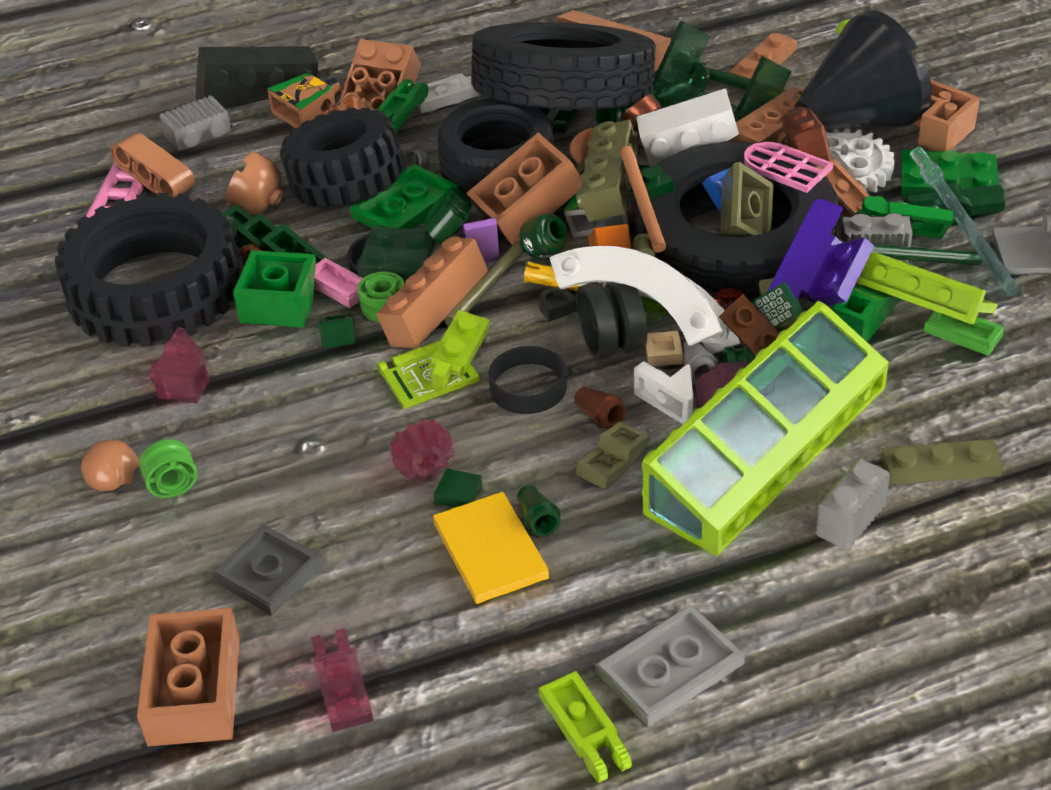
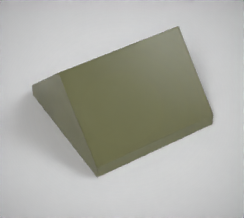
(745, 202)

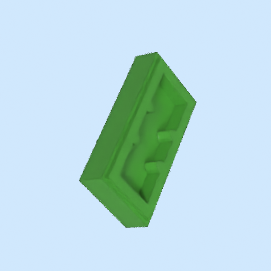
(980, 336)

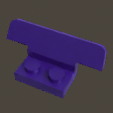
(818, 262)

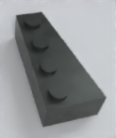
(244, 73)

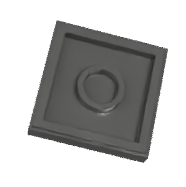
(268, 569)

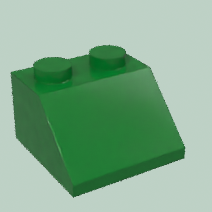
(276, 289)

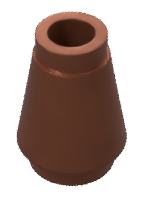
(600, 406)

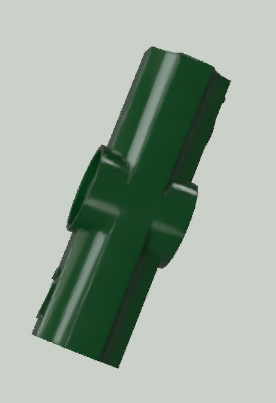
(974, 200)

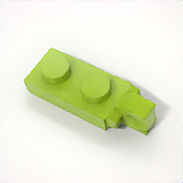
(457, 348)

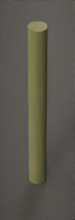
(487, 281)

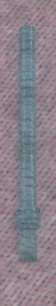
(934, 176)

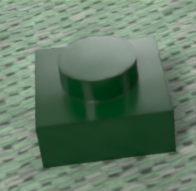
(657, 181)

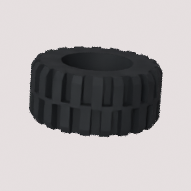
(342, 157)

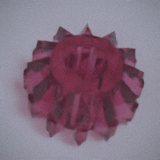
(422, 449)

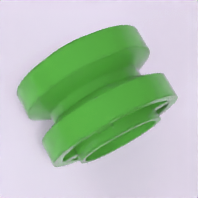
(375, 291)
(167, 468)

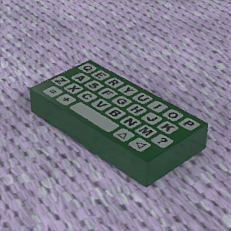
(778, 305)

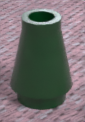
(538, 512)

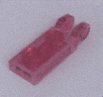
(341, 684)

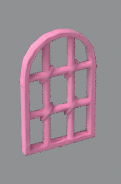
(763, 148)

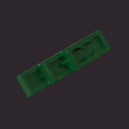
(266, 235)

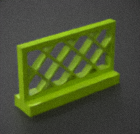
(925, 288)

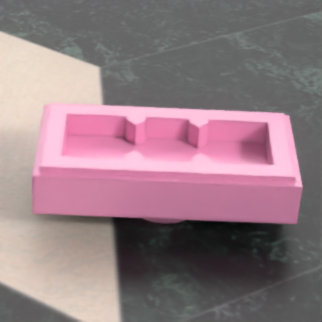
(337, 282)

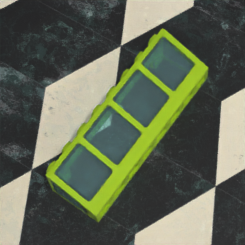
(761, 430)

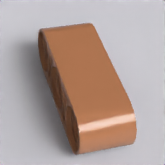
(152, 166)

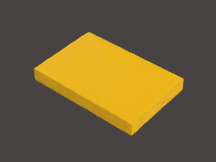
(490, 547)

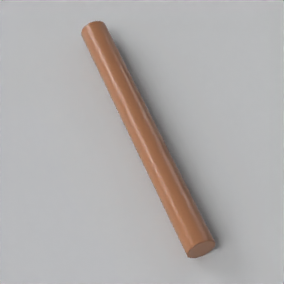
(642, 198)

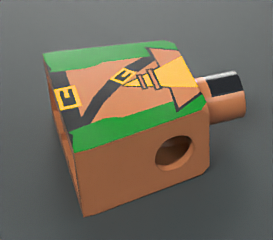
(302, 98)

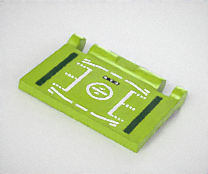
(412, 376)

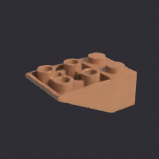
(379, 70)

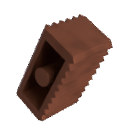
(806, 133)

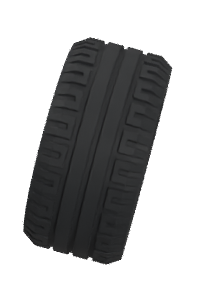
(482, 127)

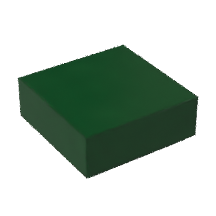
(457, 488)

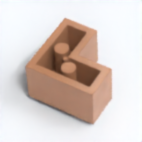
(948, 119)

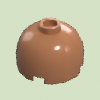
(256, 185)

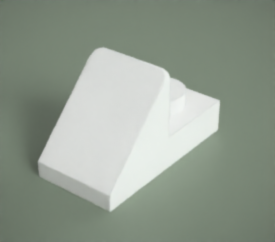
(668, 394)

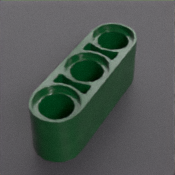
(447, 215)

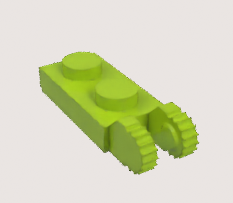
(584, 723)

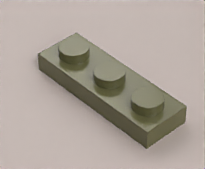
(942, 461)

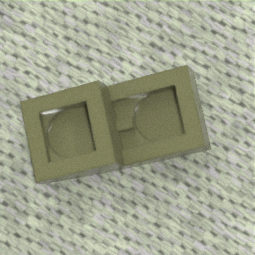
(615, 454)

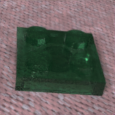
(395, 251)

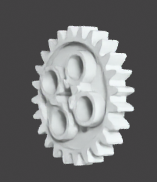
(862, 157)

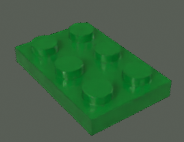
(964, 169)
(405, 201)

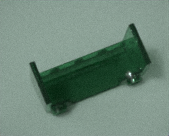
(684, 78)

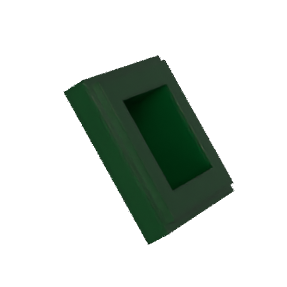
(337, 330)

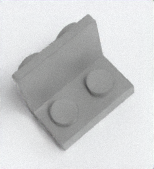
(1025, 248)

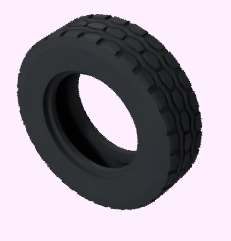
(562, 65)
(720, 260)

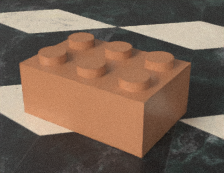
(526, 185)
(189, 677)

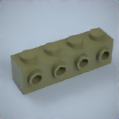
(605, 180)

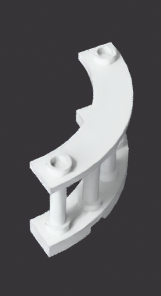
(654, 279)

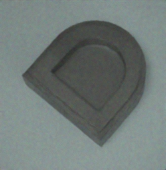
(556, 303)

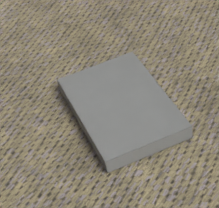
(669, 665)

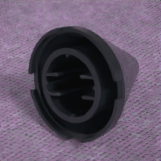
(869, 77)

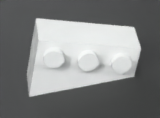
(687, 125)

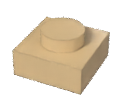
(664, 349)

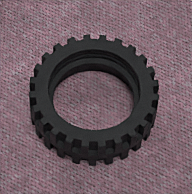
(155, 308)

